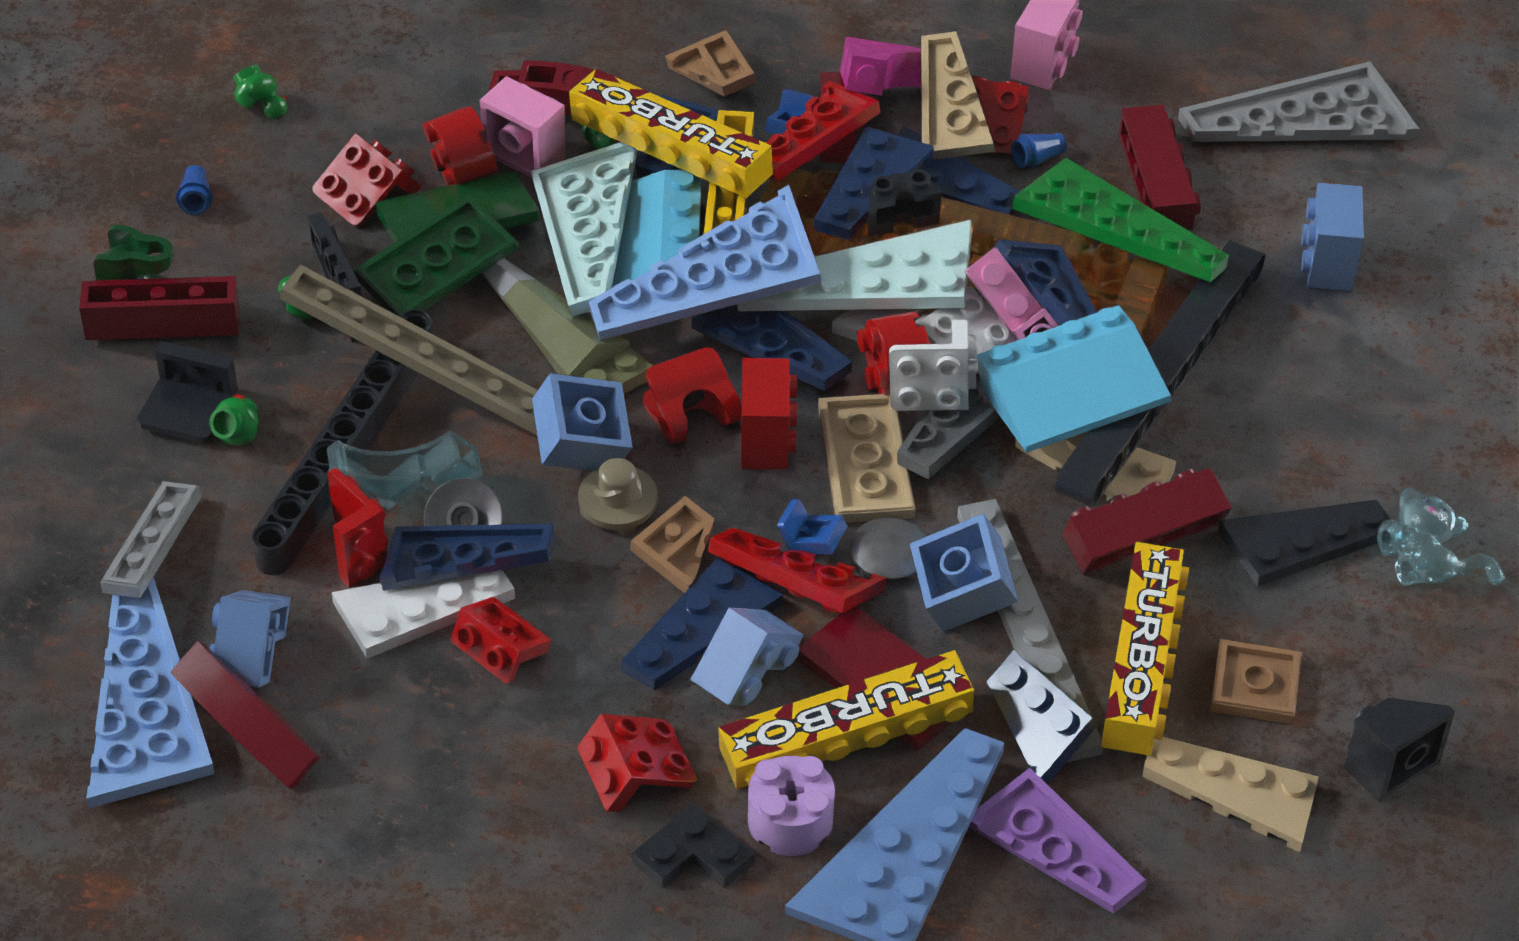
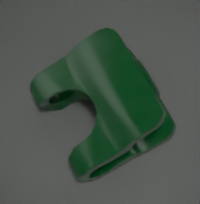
(130, 255)

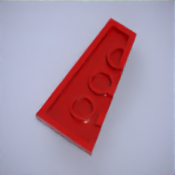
(819, 127)
(796, 570)

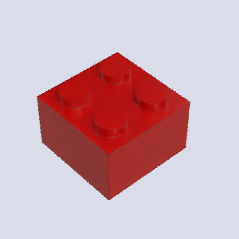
(767, 413)

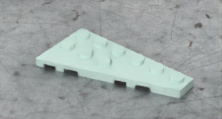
(585, 217)
(893, 273)

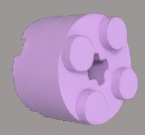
(791, 804)

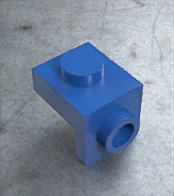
(791, 105)
(810, 532)

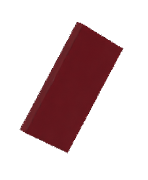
(857, 649)

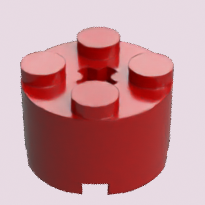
(460, 146)
(879, 337)

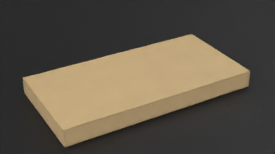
(861, 458)

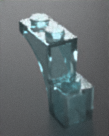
(396, 474)

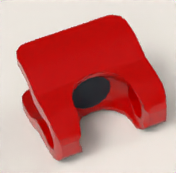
(688, 384)

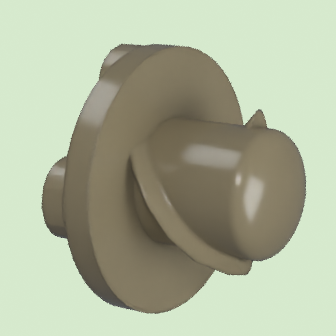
(617, 496)

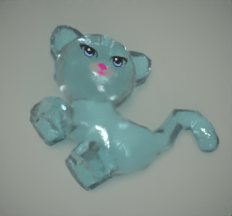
(1417, 540)

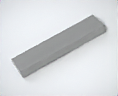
(151, 539)

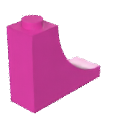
(877, 66)

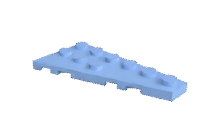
(144, 715)

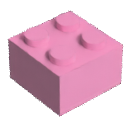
(1045, 41)
(523, 126)

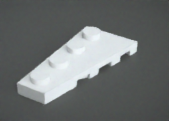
(399, 615)

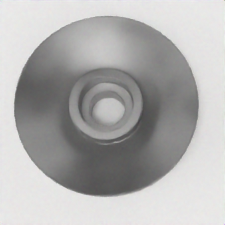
(461, 497)

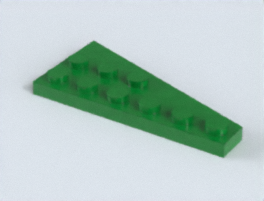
(1096, 209)

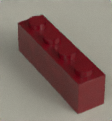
(1158, 164)
(159, 308)
(1152, 516)

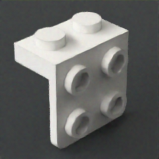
(981, 322)
(933, 373)

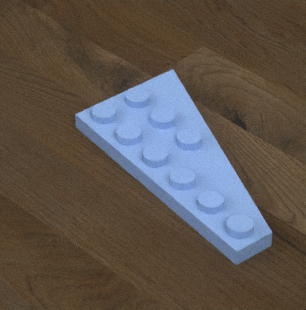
(722, 268)

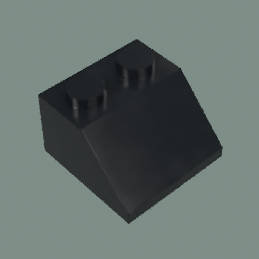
(1396, 743)

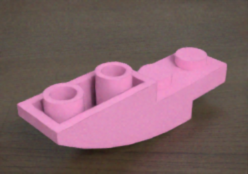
(1008, 296)

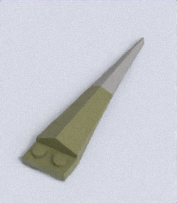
(565, 340)

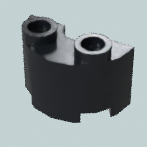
(903, 199)

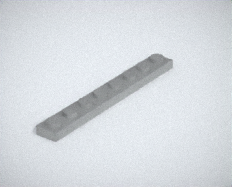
(1029, 624)

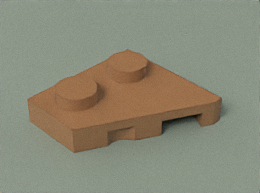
(714, 64)
(676, 542)

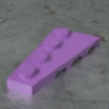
(1052, 837)

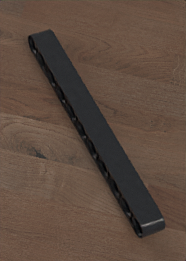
(1175, 354)

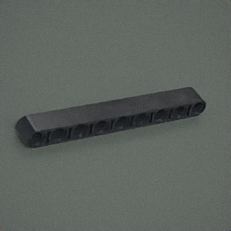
(354, 422)

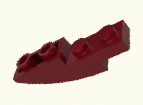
(548, 78)

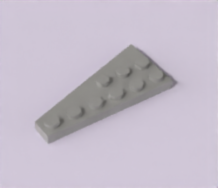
(1324, 106)

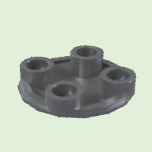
(885, 548)

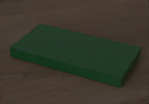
(498, 194)
(436, 258)

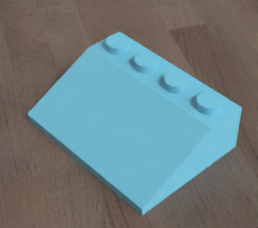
(658, 221)
(1071, 378)

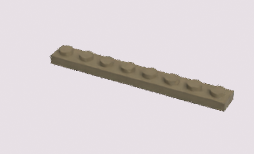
(411, 346)

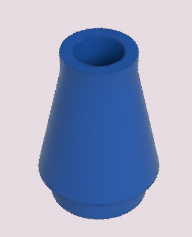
(1035, 149)
(194, 191)

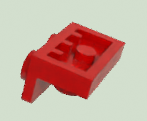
(497, 637)

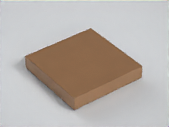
(1256, 681)

